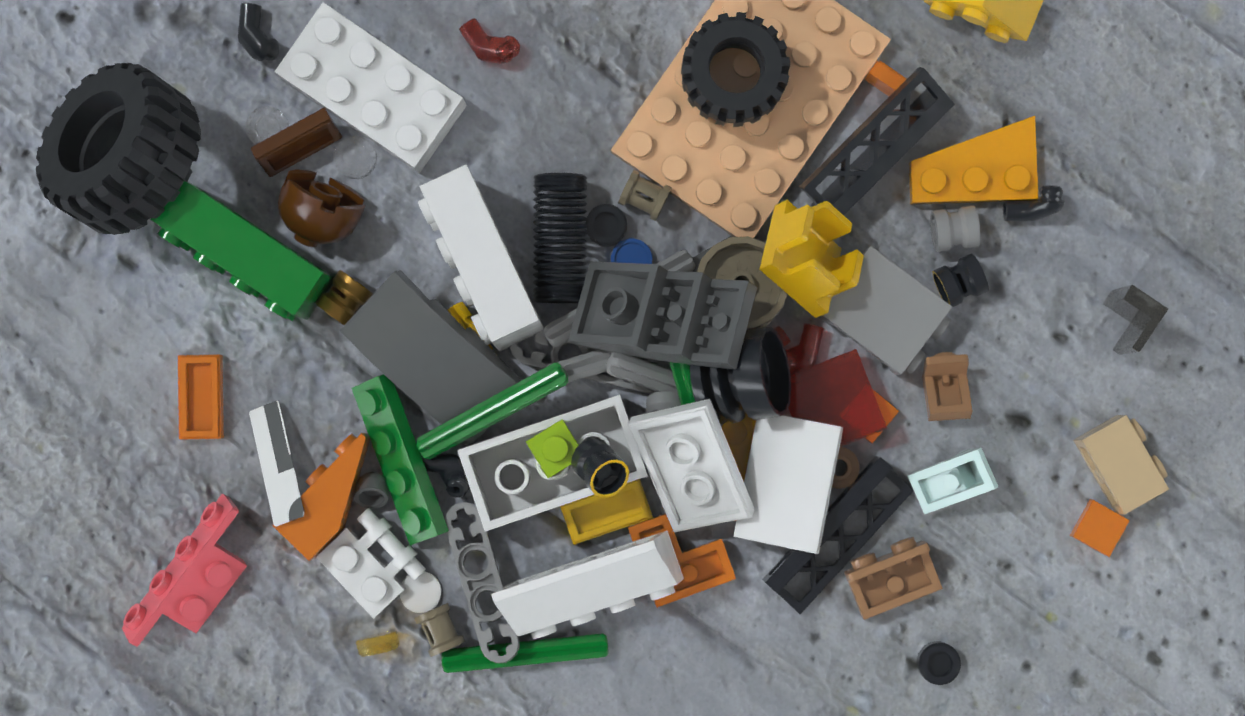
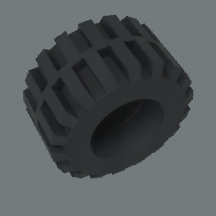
(744, 35)

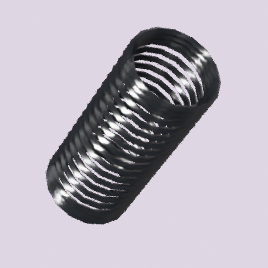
(560, 183)

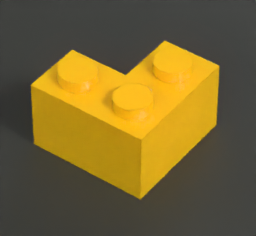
(999, 17)

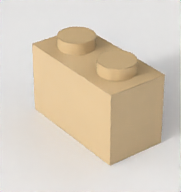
(1122, 463)

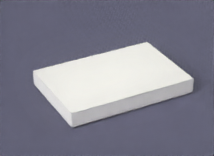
(691, 466)
(790, 482)

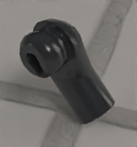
(251, 36)
(1033, 210)
(451, 472)

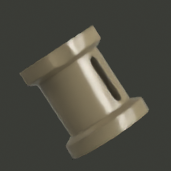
(639, 184)
(439, 630)

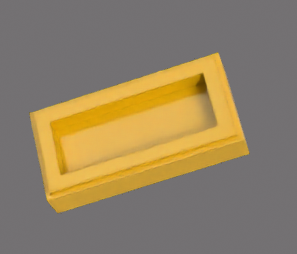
(601, 515)

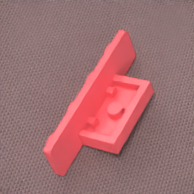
(193, 579)

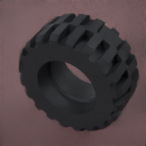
(118, 149)

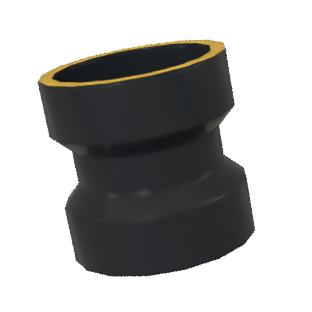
(960, 280)
(600, 467)

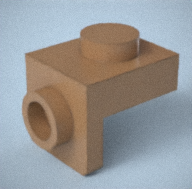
(947, 387)

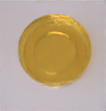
(377, 643)

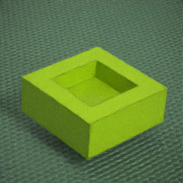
(553, 448)

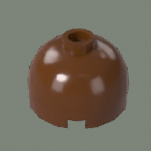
(318, 210)

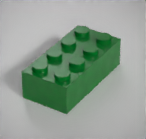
(251, 255)

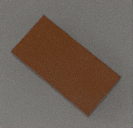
(296, 142)

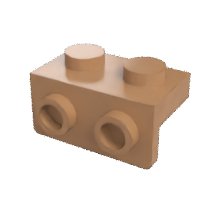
(892, 578)

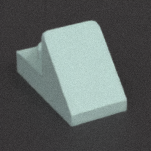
(953, 480)

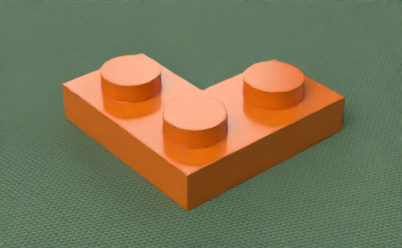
(701, 566)

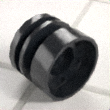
(757, 385)

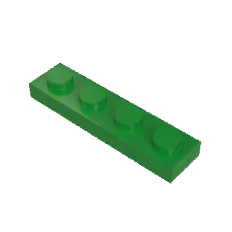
(400, 459)

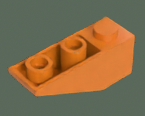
(327, 499)

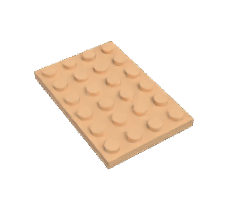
(745, 170)

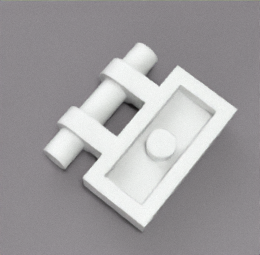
(362, 572)

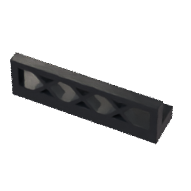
(883, 149)
(837, 513)

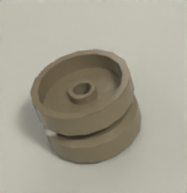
(740, 260)

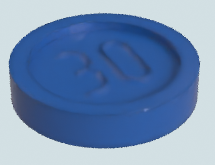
(631, 251)

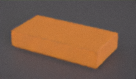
(200, 396)

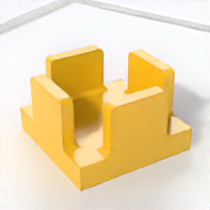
(806, 259)

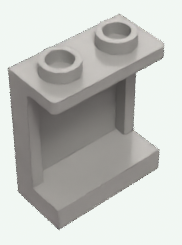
(889, 313)

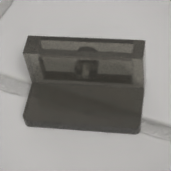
(1142, 313)

